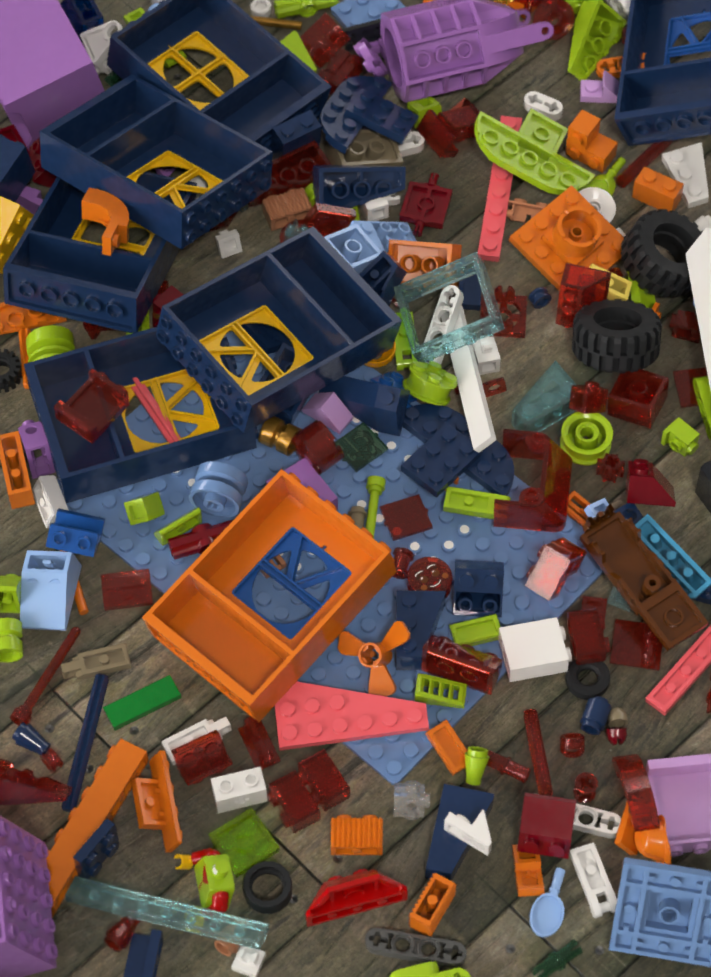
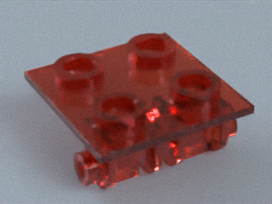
(324, 40)
(635, 646)

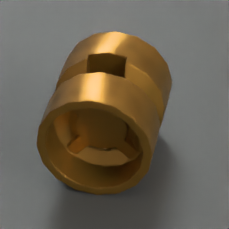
(277, 434)

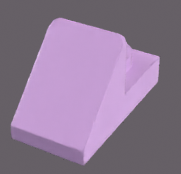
(600, 91)

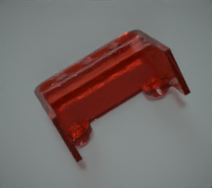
(537, 507)

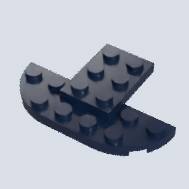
(361, 103)
(450, 452)

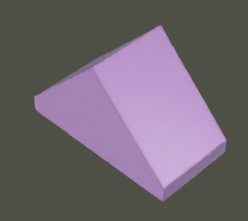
(328, 410)

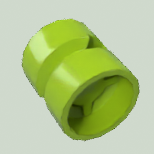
(10, 643)

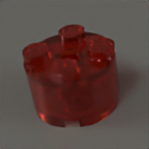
(317, 446)

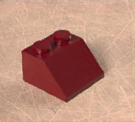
(648, 485)
(546, 825)

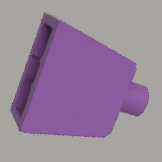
(34, 438)

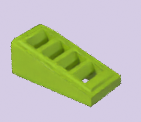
(438, 700)

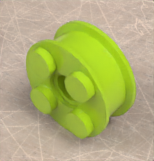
(430, 383)
(583, 450)

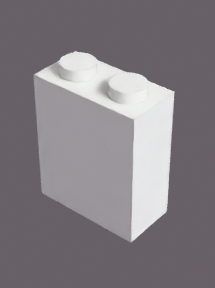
(534, 649)

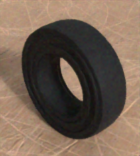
(583, 691)

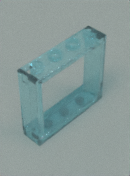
(436, 280)

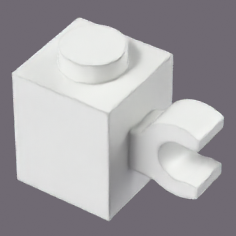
(379, 208)
(487, 355)

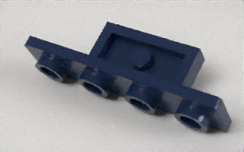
(267, 336)

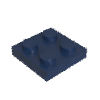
(95, 851)

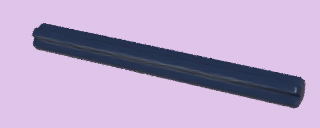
(86, 740)

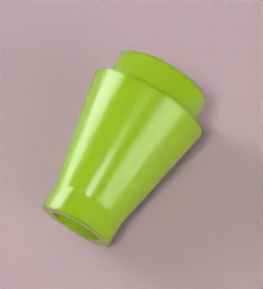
(475, 763)

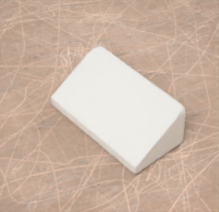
(48, 498)

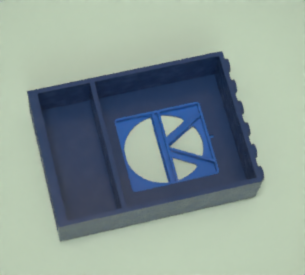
(663, 97)

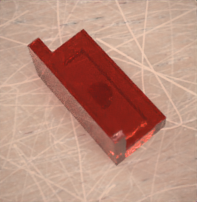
(437, 135)

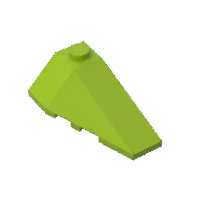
(593, 35)

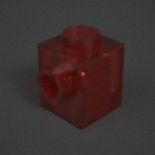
(588, 398)

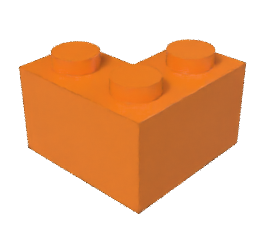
(589, 145)

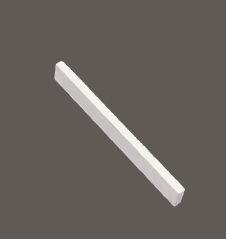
(471, 391)

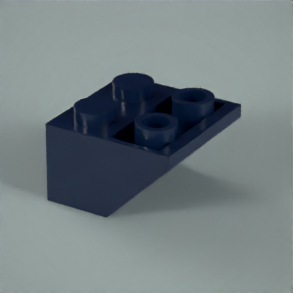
(478, 588)

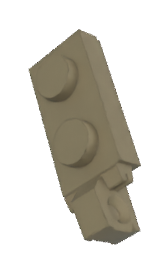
(96, 661)

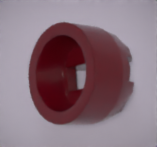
(615, 734)

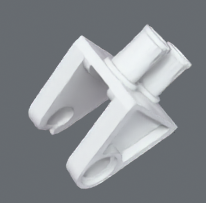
(97, 44)

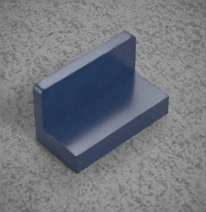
(472, 292)
(144, 955)

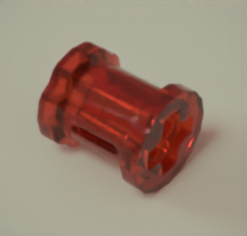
(402, 560)
(581, 782)

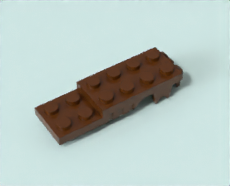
(641, 577)

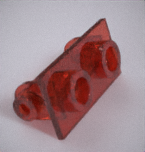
(258, 743)

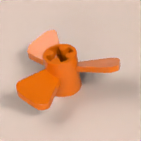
(380, 678)

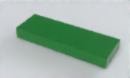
(142, 702)

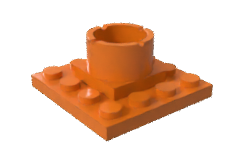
(568, 233)

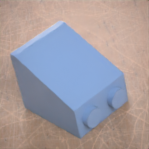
(354, 246)

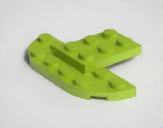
(531, 152)

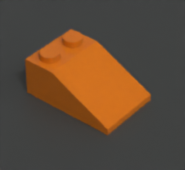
(423, 257)

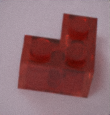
(553, 567)

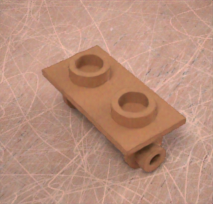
(521, 209)

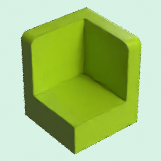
(144, 508)

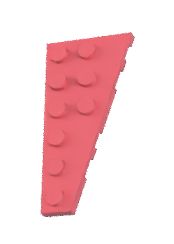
(330, 715)

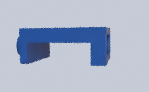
(75, 532)

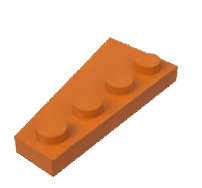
(16, 318)

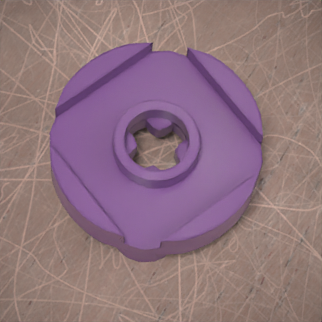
(373, 62)

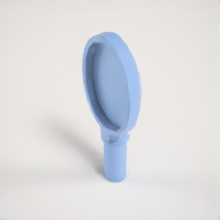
(548, 908)

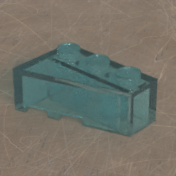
(545, 401)

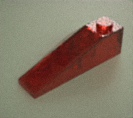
(24, 788)

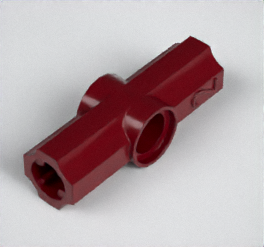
(195, 541)

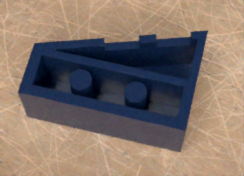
(383, 275)
(421, 615)

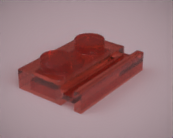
(126, 589)

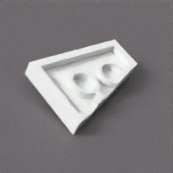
(688, 168)

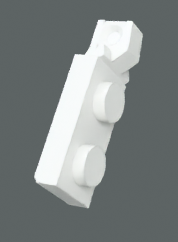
(195, 731)

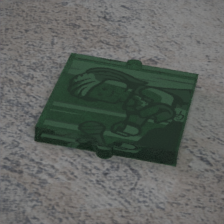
(361, 446)

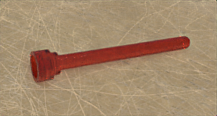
(23, 712)

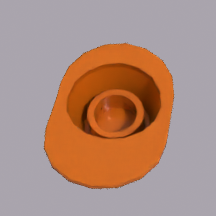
(654, 843)

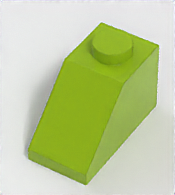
(10, 593)

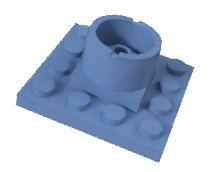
(663, 912)

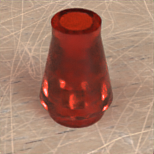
(120, 934)

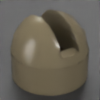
(617, 718)

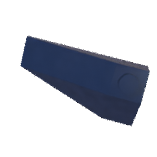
(355, 184)
(372, 403)

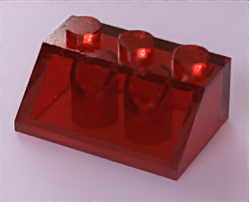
(579, 288)
(461, 664)

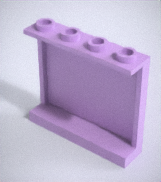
(684, 799)

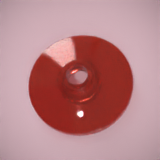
(552, 10)

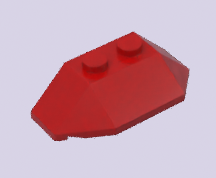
(353, 895)

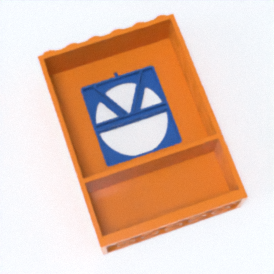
(211, 609)

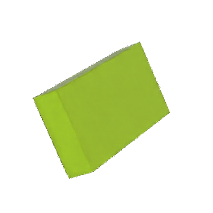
(475, 631)

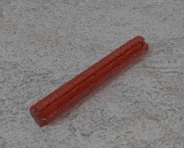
(644, 159)
(538, 752)

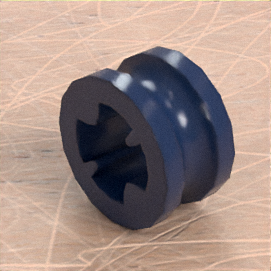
(540, 297)

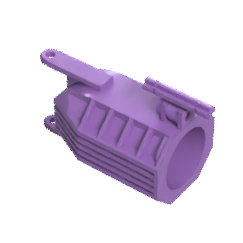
(452, 44)

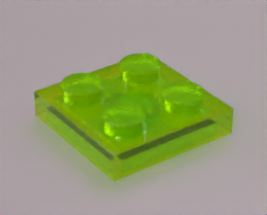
(244, 841)

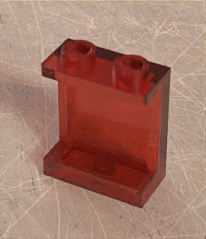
(93, 406)

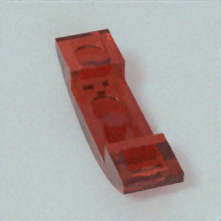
(637, 792)

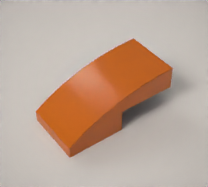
(528, 873)

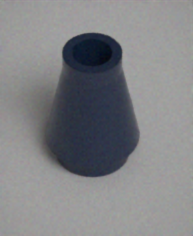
(30, 739)

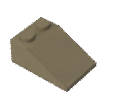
(367, 150)

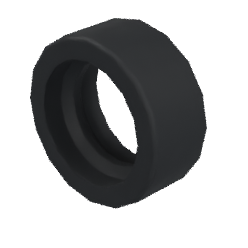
(260, 869)

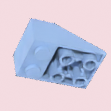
(382, 231)
(48, 589)

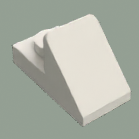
(474, 834)

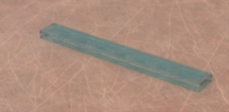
(167, 912)

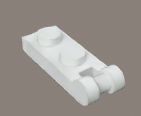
(593, 879)

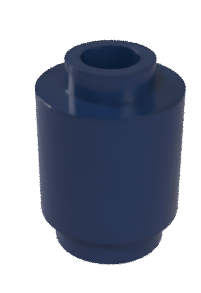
(595, 715)

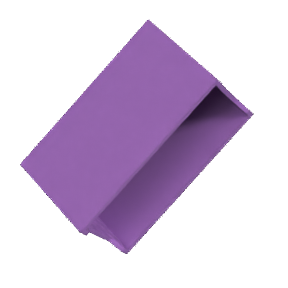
(41, 66)

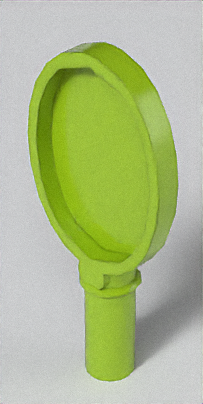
(606, 181)

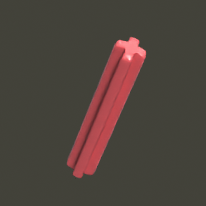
(154, 411)

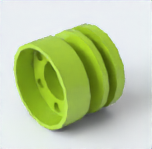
(49, 342)

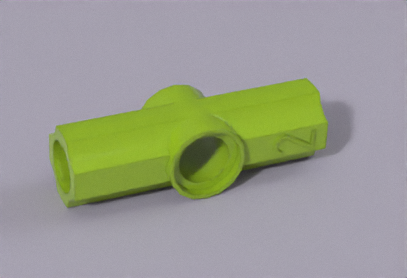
(305, 8)

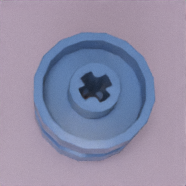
(218, 489)

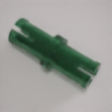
(557, 960)

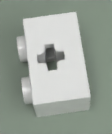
(239, 790)

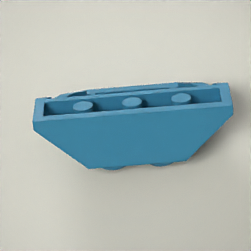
(675, 559)

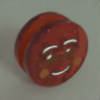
(429, 575)

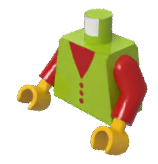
(212, 876)

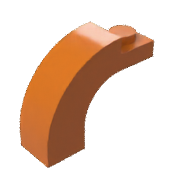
(109, 211)

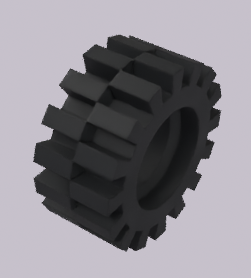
(15, 371)

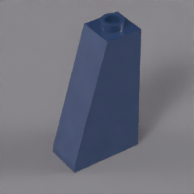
(447, 850)

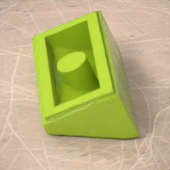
(179, 526)

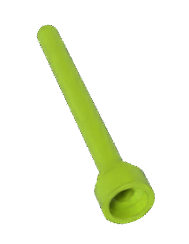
(375, 487)

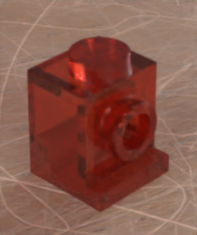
(685, 326)

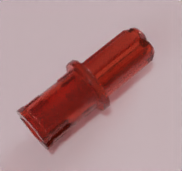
(508, 767)

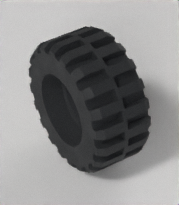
(647, 264)
(616, 336)

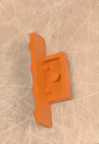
(156, 802)

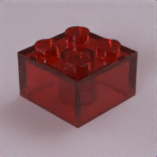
(638, 397)

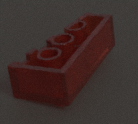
(293, 170)

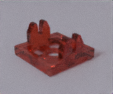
(505, 298)

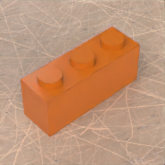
(15, 470)

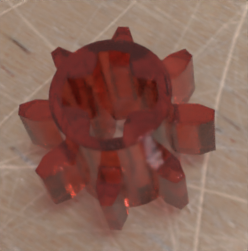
(610, 467)

